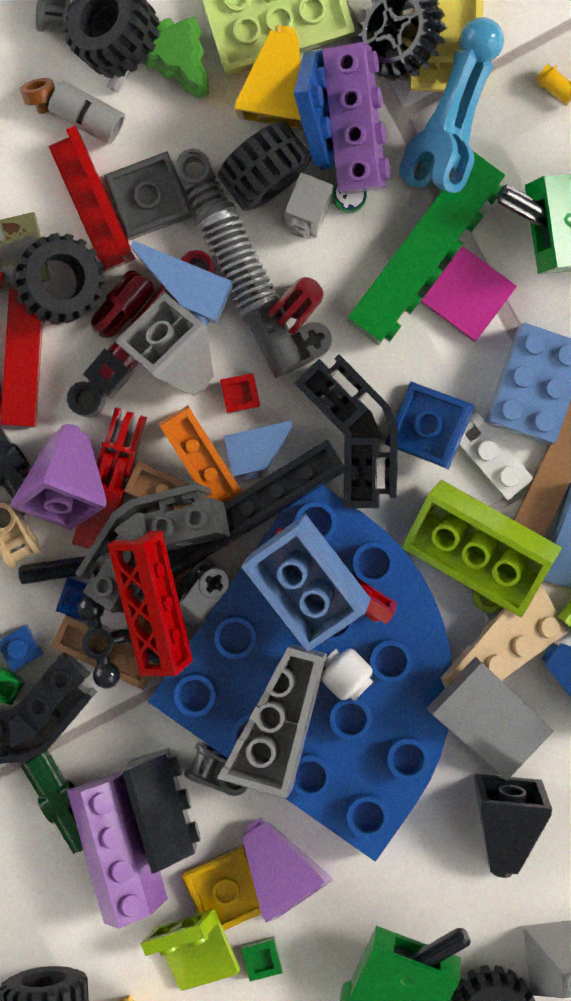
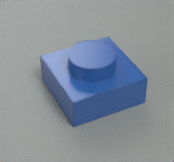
(20, 648)

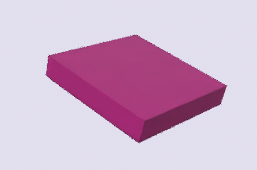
(468, 294)

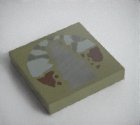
(15, 237)

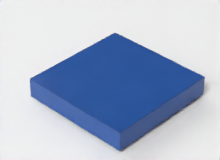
(431, 424)

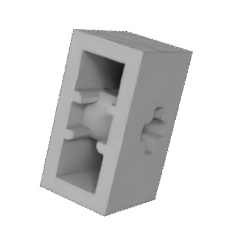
(308, 206)

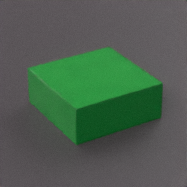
(261, 958)

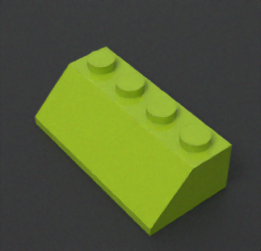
(481, 547)

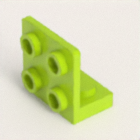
(194, 949)

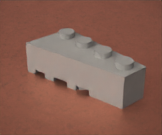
(275, 735)

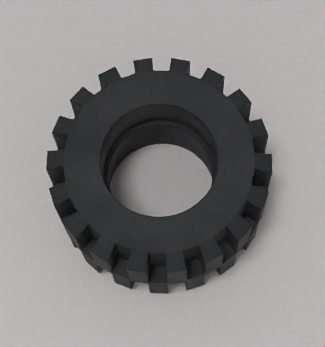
(111, 34)
(264, 165)
(82, 263)
(46, 984)
(492, 986)

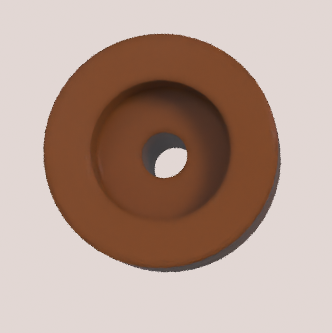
(38, 93)

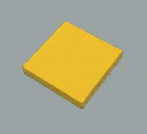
(225, 886)

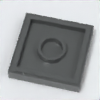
(148, 195)

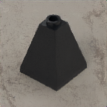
(511, 819)

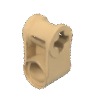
(15, 535)

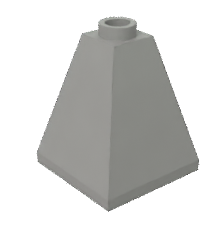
(171, 345)
(549, 958)

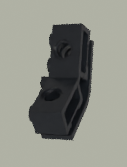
(359, 428)
(41, 706)

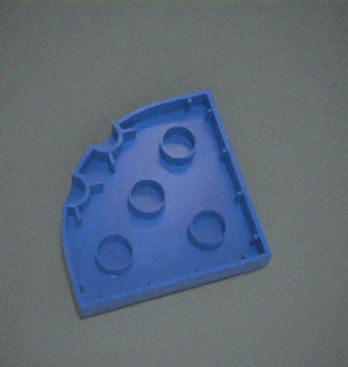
(360, 757)

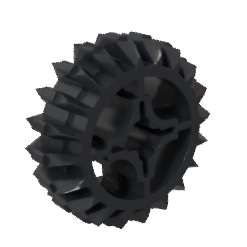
(411, 35)

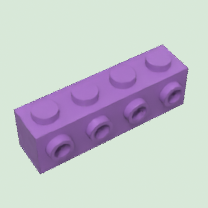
(355, 117)

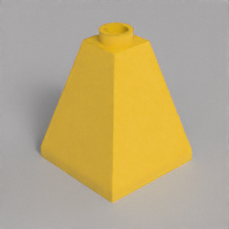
(272, 80)

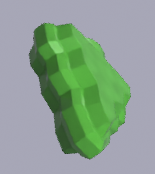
(180, 56)

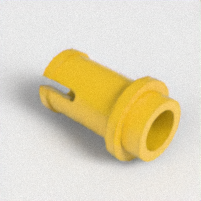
(555, 83)

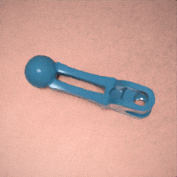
(447, 134)

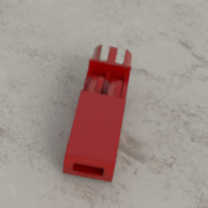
(109, 463)

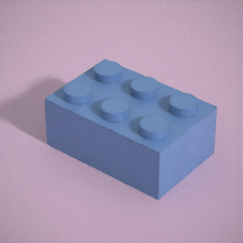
(534, 385)
(306, 583)

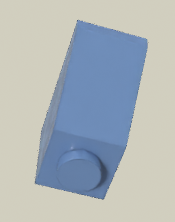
(255, 449)

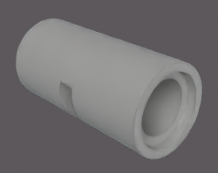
(86, 112)

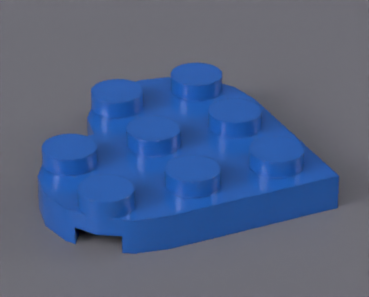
(313, 108)

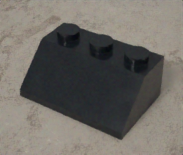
(161, 808)

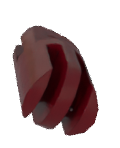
(298, 302)
(122, 303)

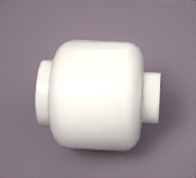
(346, 674)

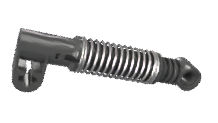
(242, 268)

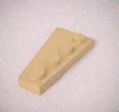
(512, 640)

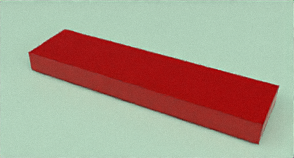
(21, 365)

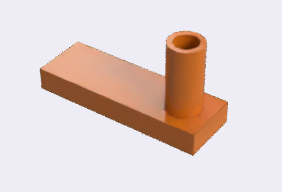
(199, 454)

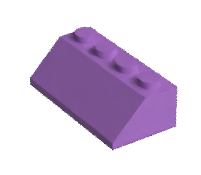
(115, 851)

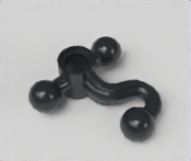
(105, 673)

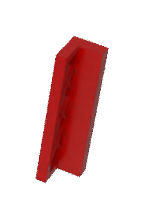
(91, 201)
(159, 607)

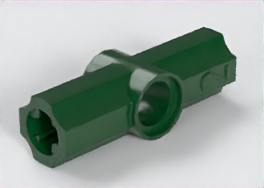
(53, 796)

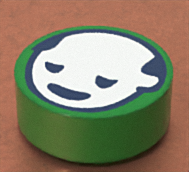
(349, 202)

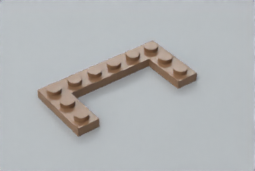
(143, 482)

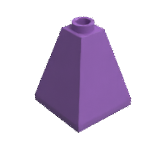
(63, 481)
(280, 870)

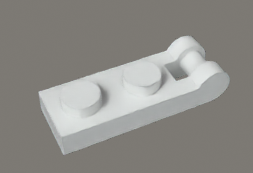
(494, 458)

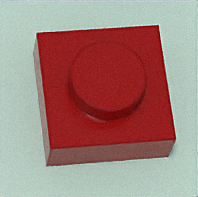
(240, 393)

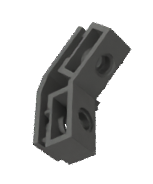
(180, 527)

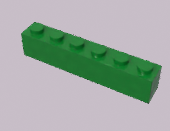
(423, 251)

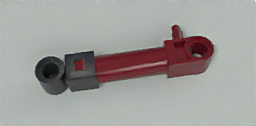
(114, 365)

